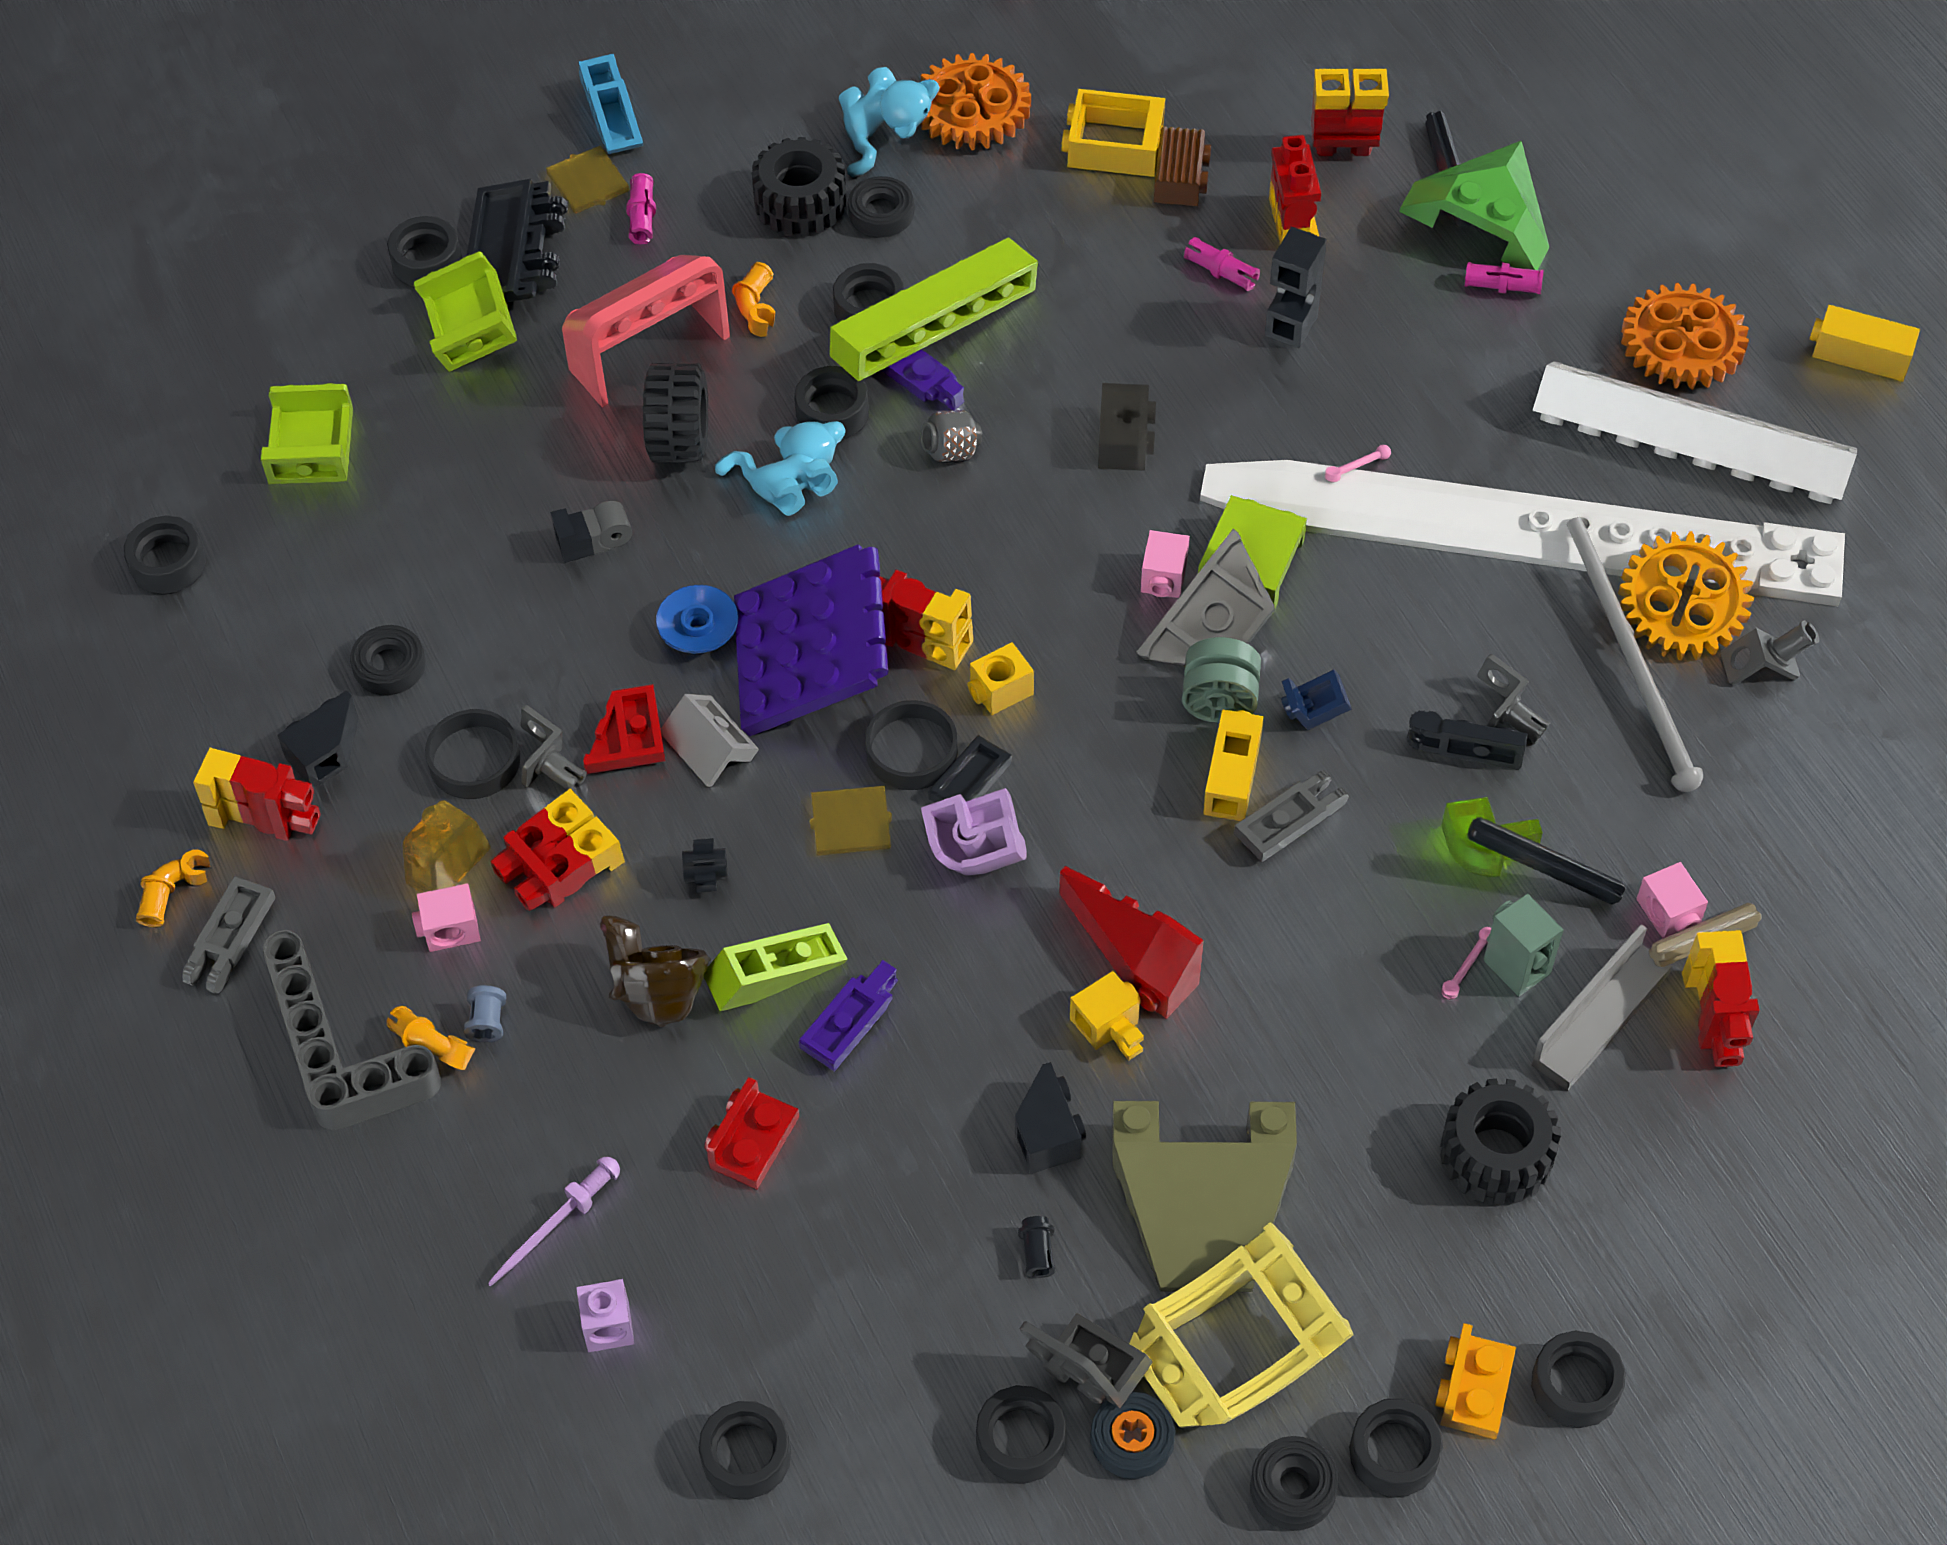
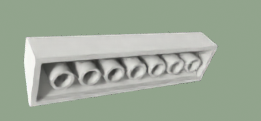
(1696, 431)

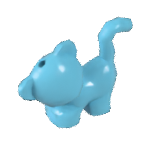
(898, 103)
(806, 456)

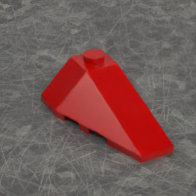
(1145, 950)

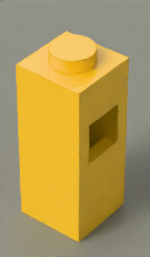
(1864, 342)
(1233, 765)

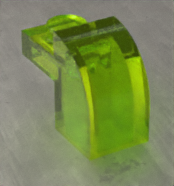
(1470, 854)

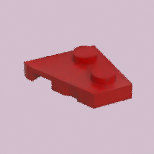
(627, 733)

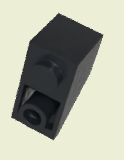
(321, 741)
(1045, 1125)

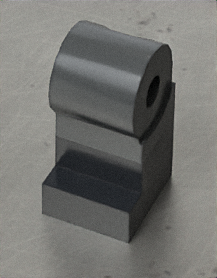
(591, 530)

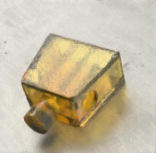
(442, 848)

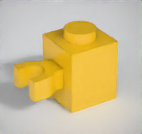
(1108, 1013)

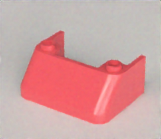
(637, 306)

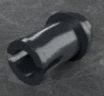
(1037, 1246)

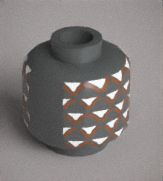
(950, 436)

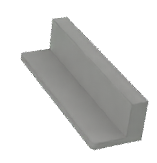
(1599, 1012)

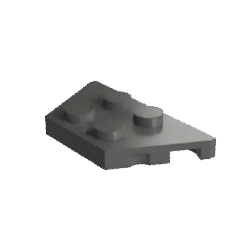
(1219, 602)

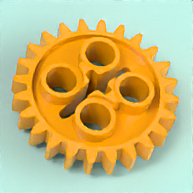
(1721, 608)

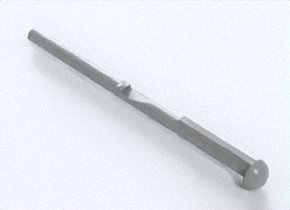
(1686, 777)

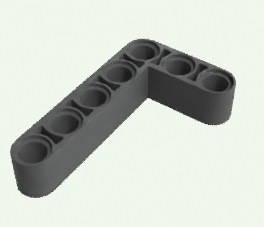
(318, 1046)

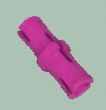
(641, 208)
(1221, 263)
(1504, 278)

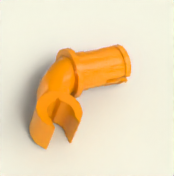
(748, 296)
(161, 883)
(421, 1032)

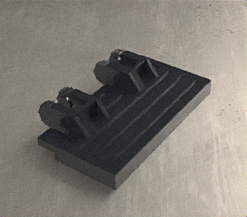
(511, 231)

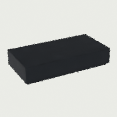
(972, 772)

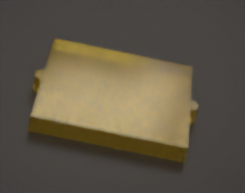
(587, 179)
(851, 820)

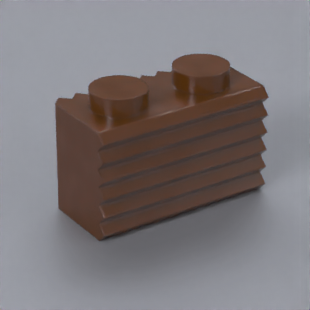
(1179, 166)

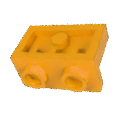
(1477, 1384)

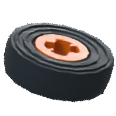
(1134, 1458)

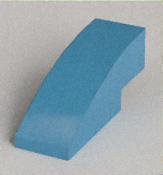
(609, 104)

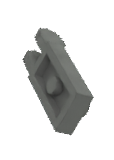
(1289, 816)
(228, 932)

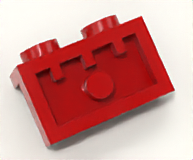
(749, 1134)

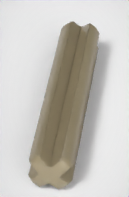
(1679, 944)

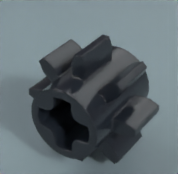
(705, 865)

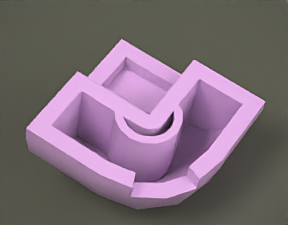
(975, 833)

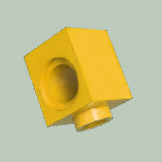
(1004, 665)

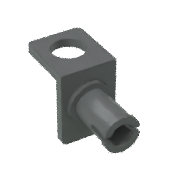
(1769, 652)
(1512, 709)
(547, 757)

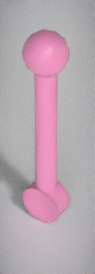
(1334, 473)
(1451, 987)

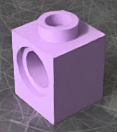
(605, 1315)

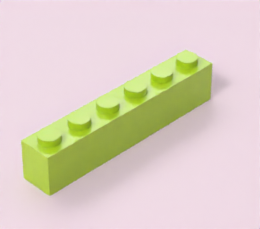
(932, 309)

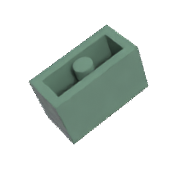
(1522, 944)

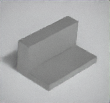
(706, 737)

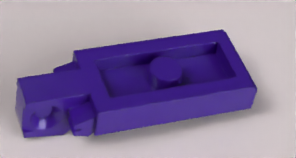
(927, 379)
(849, 1016)

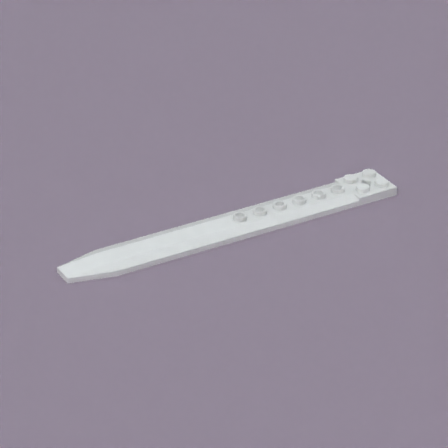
(1525, 525)

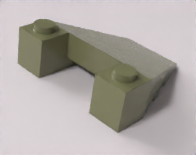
(1201, 1197)

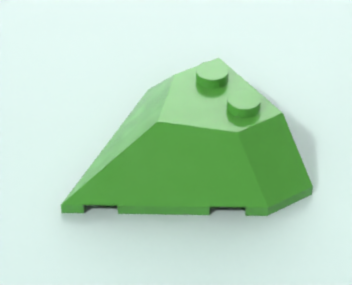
(1491, 194)

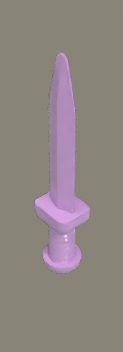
(578, 1197)

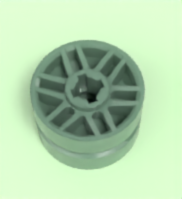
(1220, 676)

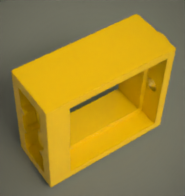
(1115, 110)

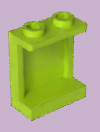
(466, 311)
(308, 434)
(1267, 535)

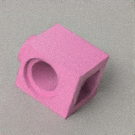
(1164, 564)
(1671, 900)
(446, 918)

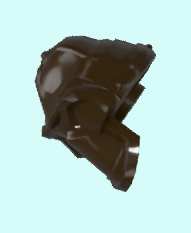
(654, 980)

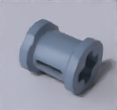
(485, 1013)

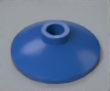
(694, 607)

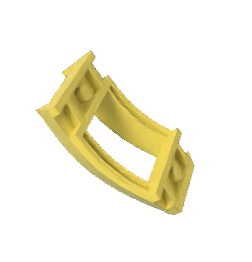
(1293, 1294)

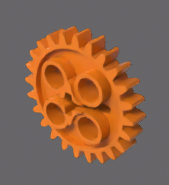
(976, 101)
(1684, 336)

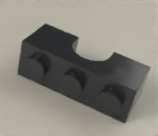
(1298, 275)

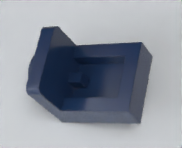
(1316, 699)

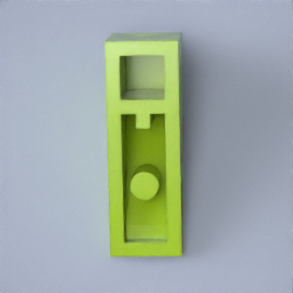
(771, 964)

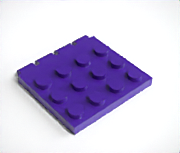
(810, 638)

